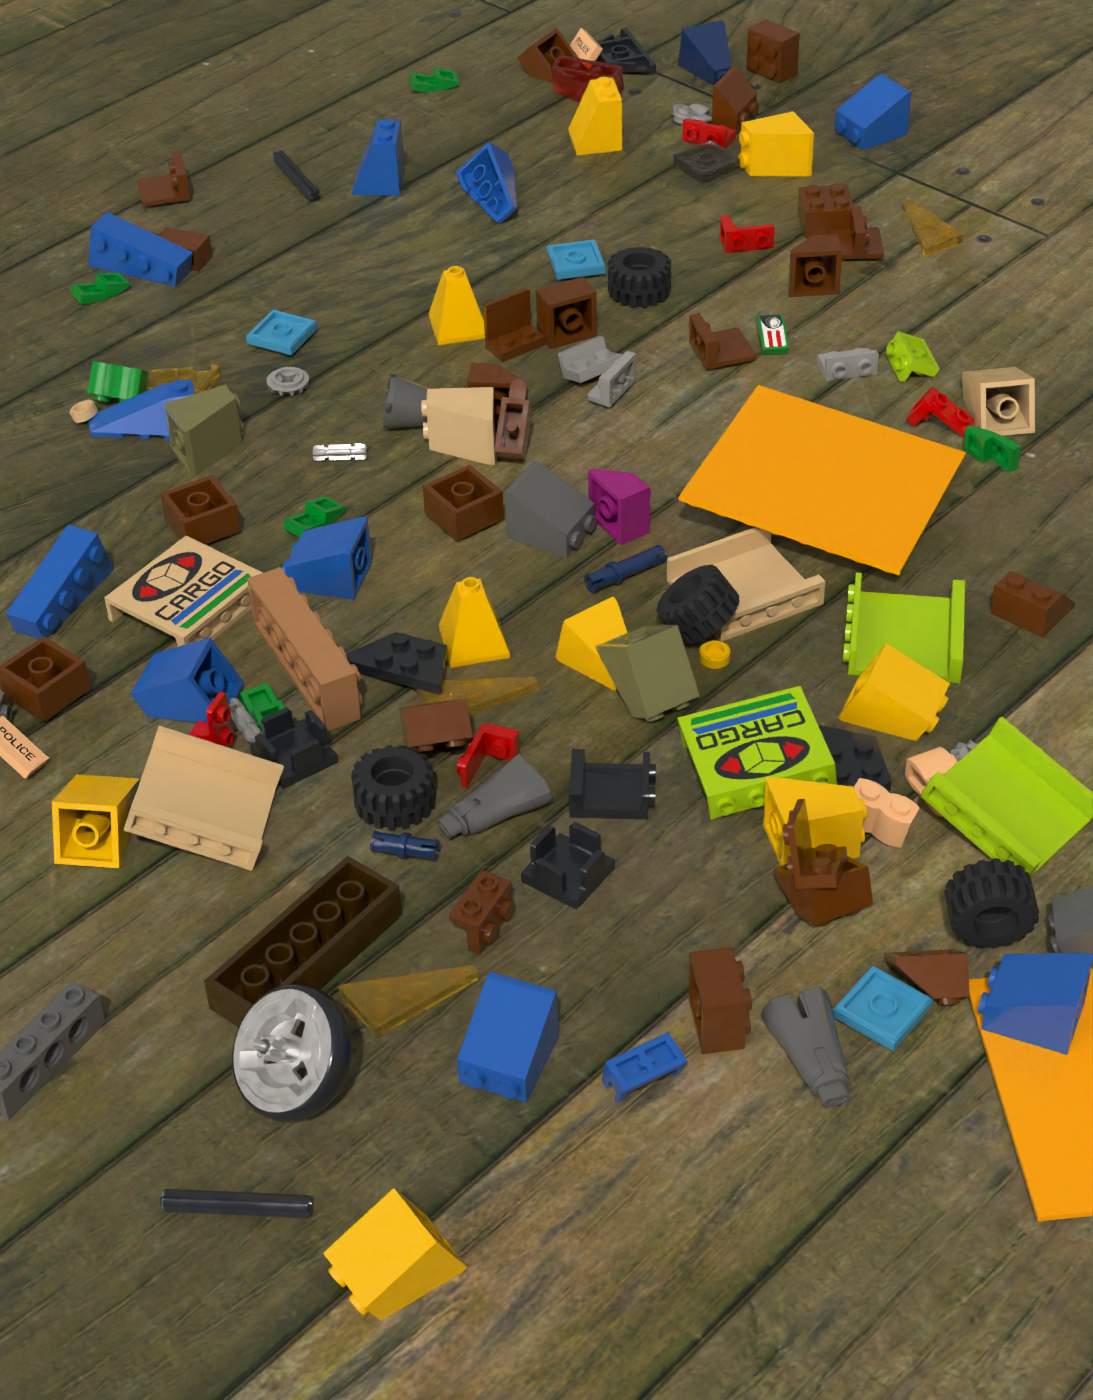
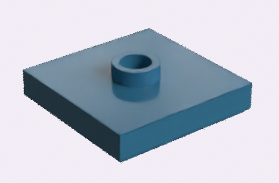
(576, 259)
(281, 332)
(883, 1008)

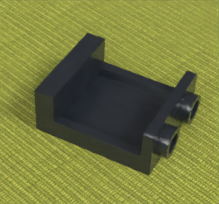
(610, 789)

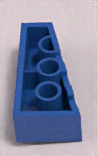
(60, 583)

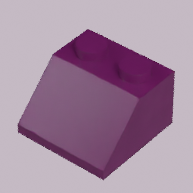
(620, 503)

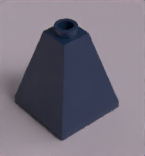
(705, 51)

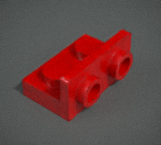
(701, 132)

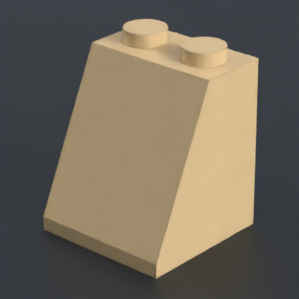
(1000, 400)
(461, 422)

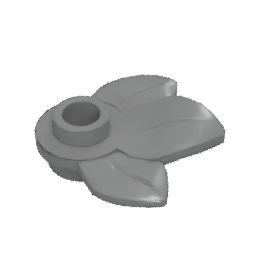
(694, 112)

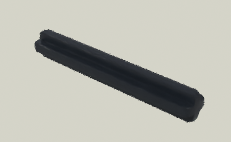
(296, 175)
(236, 1203)

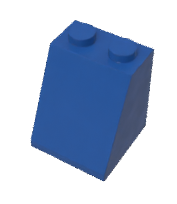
(875, 113)
(382, 162)
(331, 559)
(185, 682)
(1037, 998)
(509, 1037)

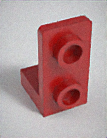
(745, 238)
(938, 404)
(219, 725)
(488, 741)

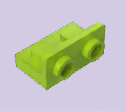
(910, 354)

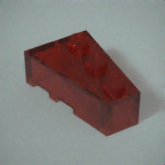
(573, 75)

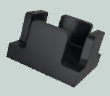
(296, 746)
(567, 866)

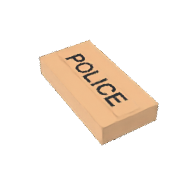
(585, 46)
(19, 750)

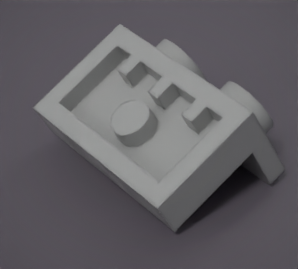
(586, 360)
(848, 363)
(615, 380)

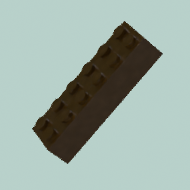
(307, 939)

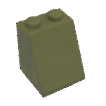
(204, 427)
(650, 670)

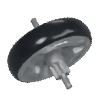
(269, 1035)

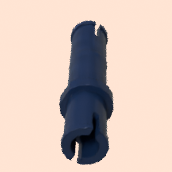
(616, 572)

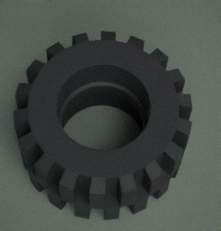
(639, 276)
(698, 603)
(393, 787)
(991, 903)

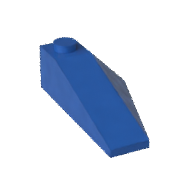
(490, 181)
(141, 413)

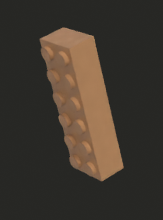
(305, 648)

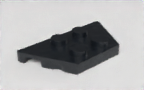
(625, 52)
(403, 661)
(856, 757)

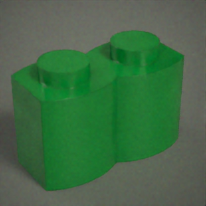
(116, 382)

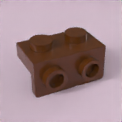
(484, 909)

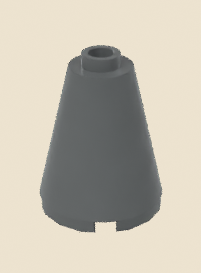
(403, 403)

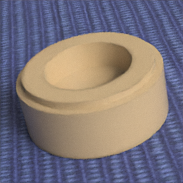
(83, 411)

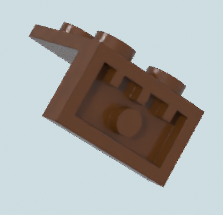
(165, 188)
(509, 326)
(718, 347)
(811, 866)

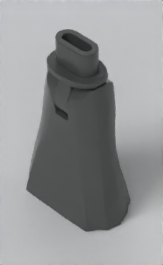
(504, 794)
(811, 1042)

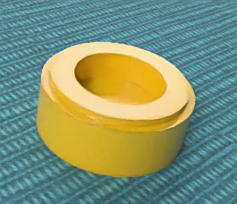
(714, 654)

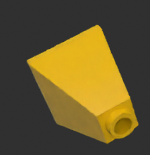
(455, 309)
(472, 626)
(583, 633)

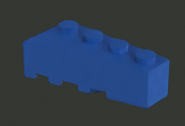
(136, 252)

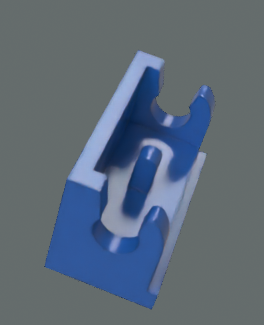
(643, 1065)

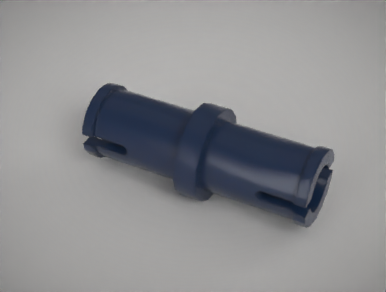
(405, 845)

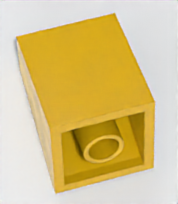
(598, 119)
(776, 146)
(896, 696)
(832, 812)
(92, 819)
(392, 1257)

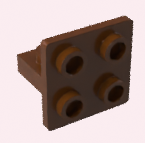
(858, 240)

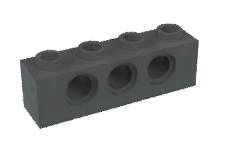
(47, 1045)

